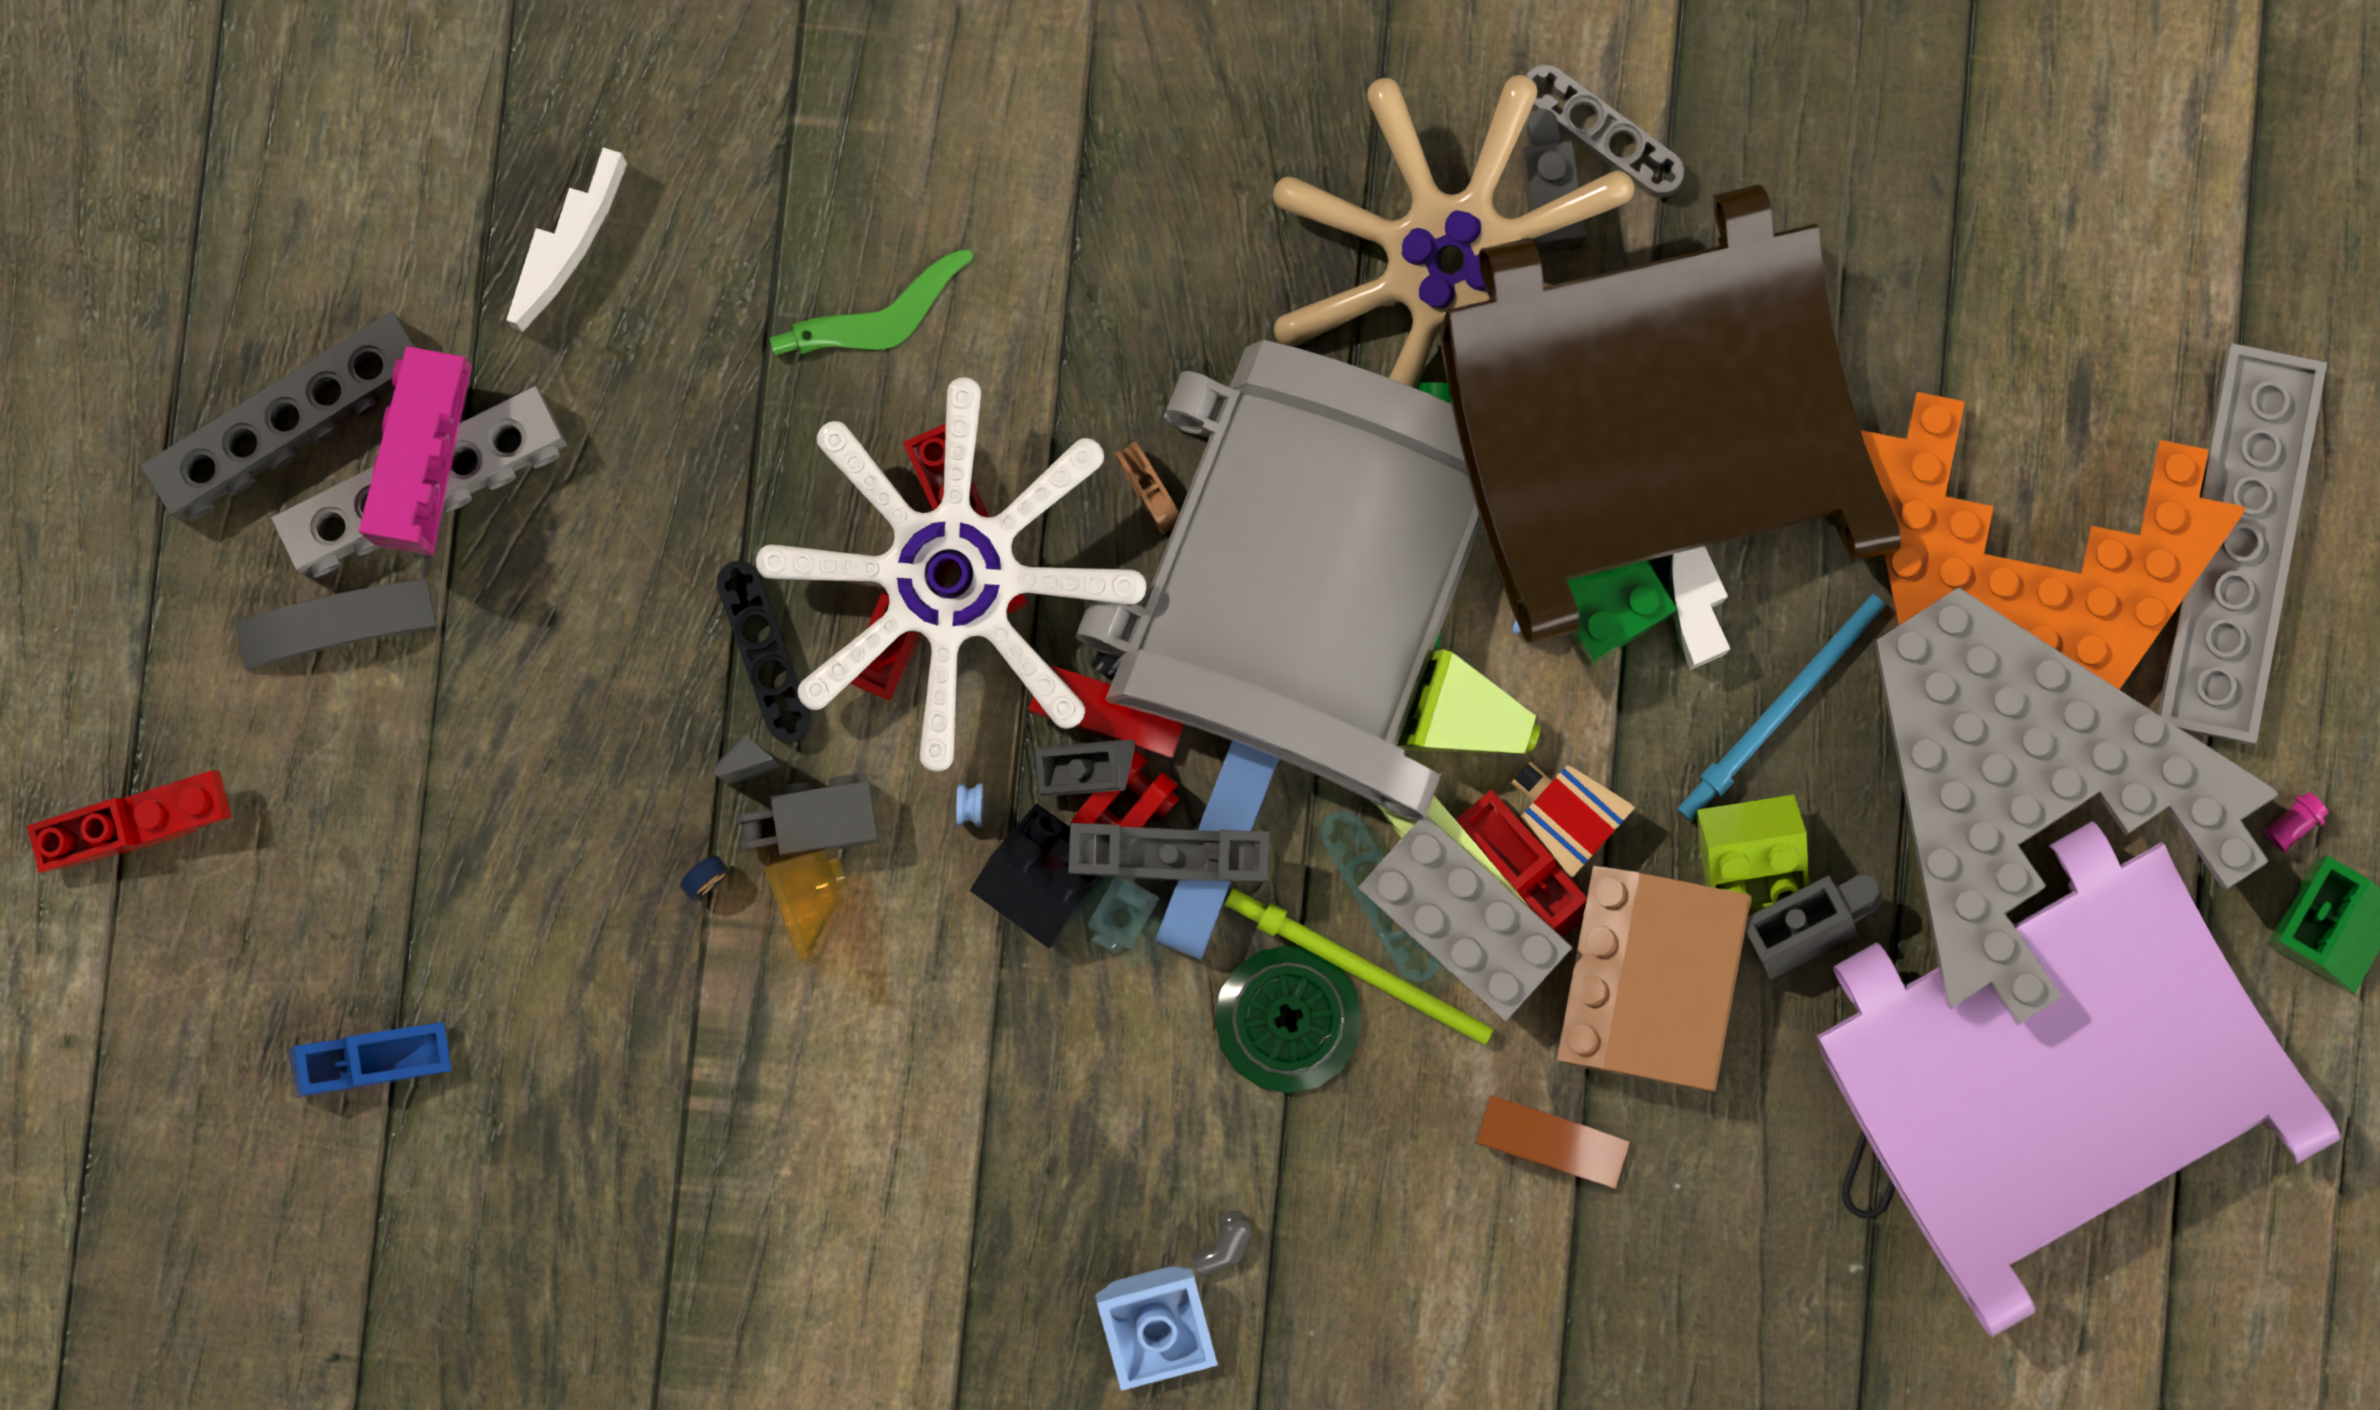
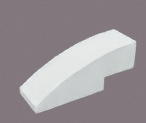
(1694, 591)

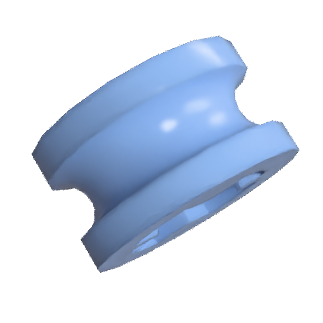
(969, 804)

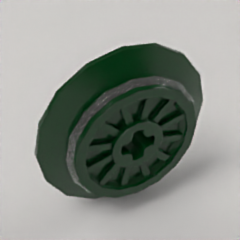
(1271, 1054)

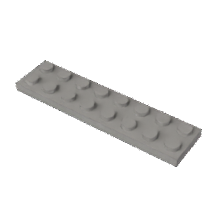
(2234, 608)

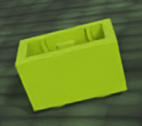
(1755, 849)

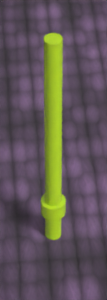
(1273, 920)

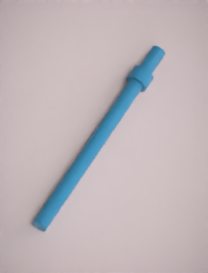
(1718, 777)

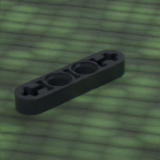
(758, 654)

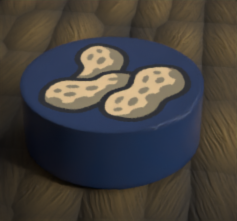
(704, 877)

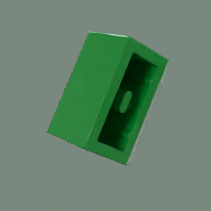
(2332, 924)

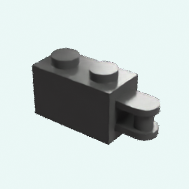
(1548, 174)
(815, 818)
(1810, 922)

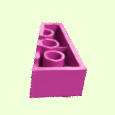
(416, 451)

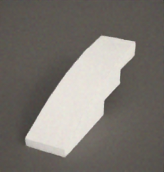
(556, 255)

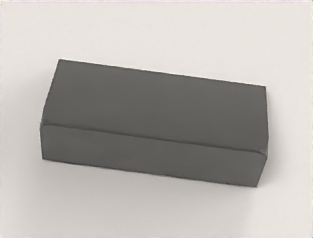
(744, 762)
(1083, 767)

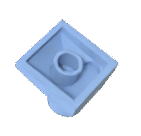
(1155, 1326)

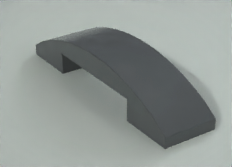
(335, 622)
(1168, 853)

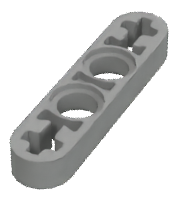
(1608, 124)

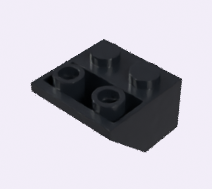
(1031, 879)

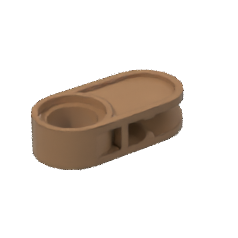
(1148, 487)

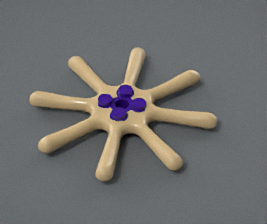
(1432, 226)

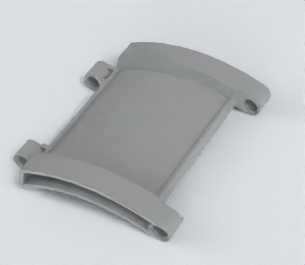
(1303, 570)

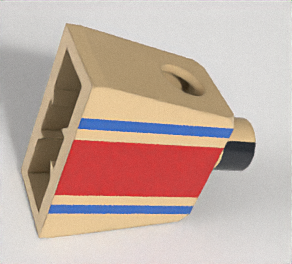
(1569, 814)

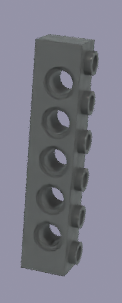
(174, 468)

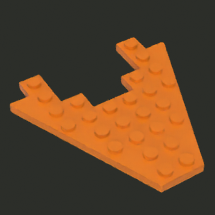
(2094, 616)

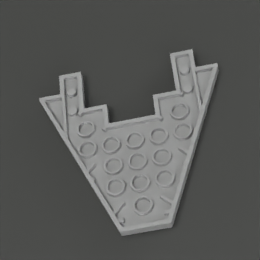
(2006, 741)

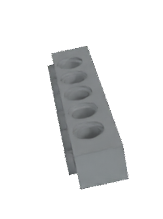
(527, 413)

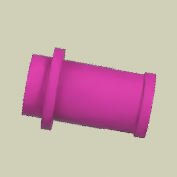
(2296, 821)

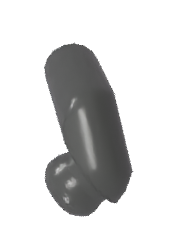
(1229, 1246)

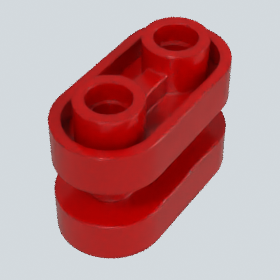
(1155, 799)

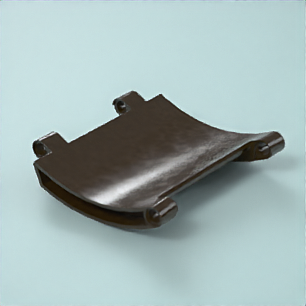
(1656, 409)

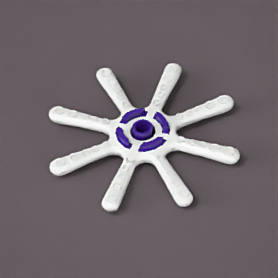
(987, 581)

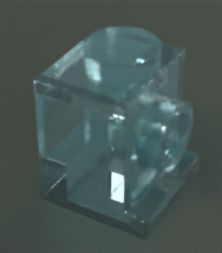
(1125, 896)

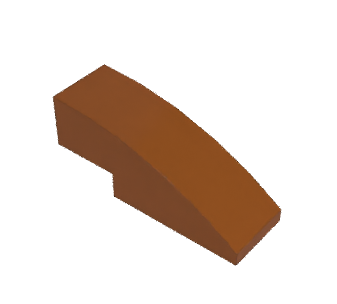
(1552, 1141)

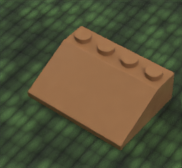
(1654, 978)

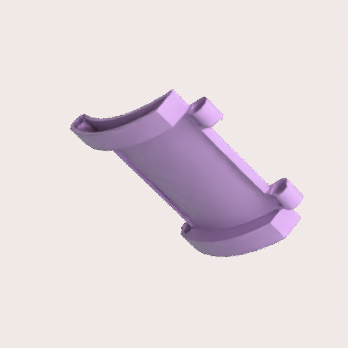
(2049, 1122)

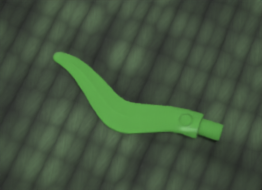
(875, 329)

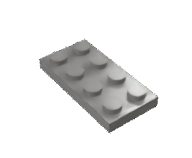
(1465, 917)

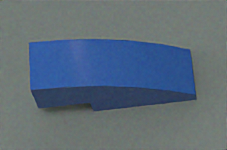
(369, 1059)

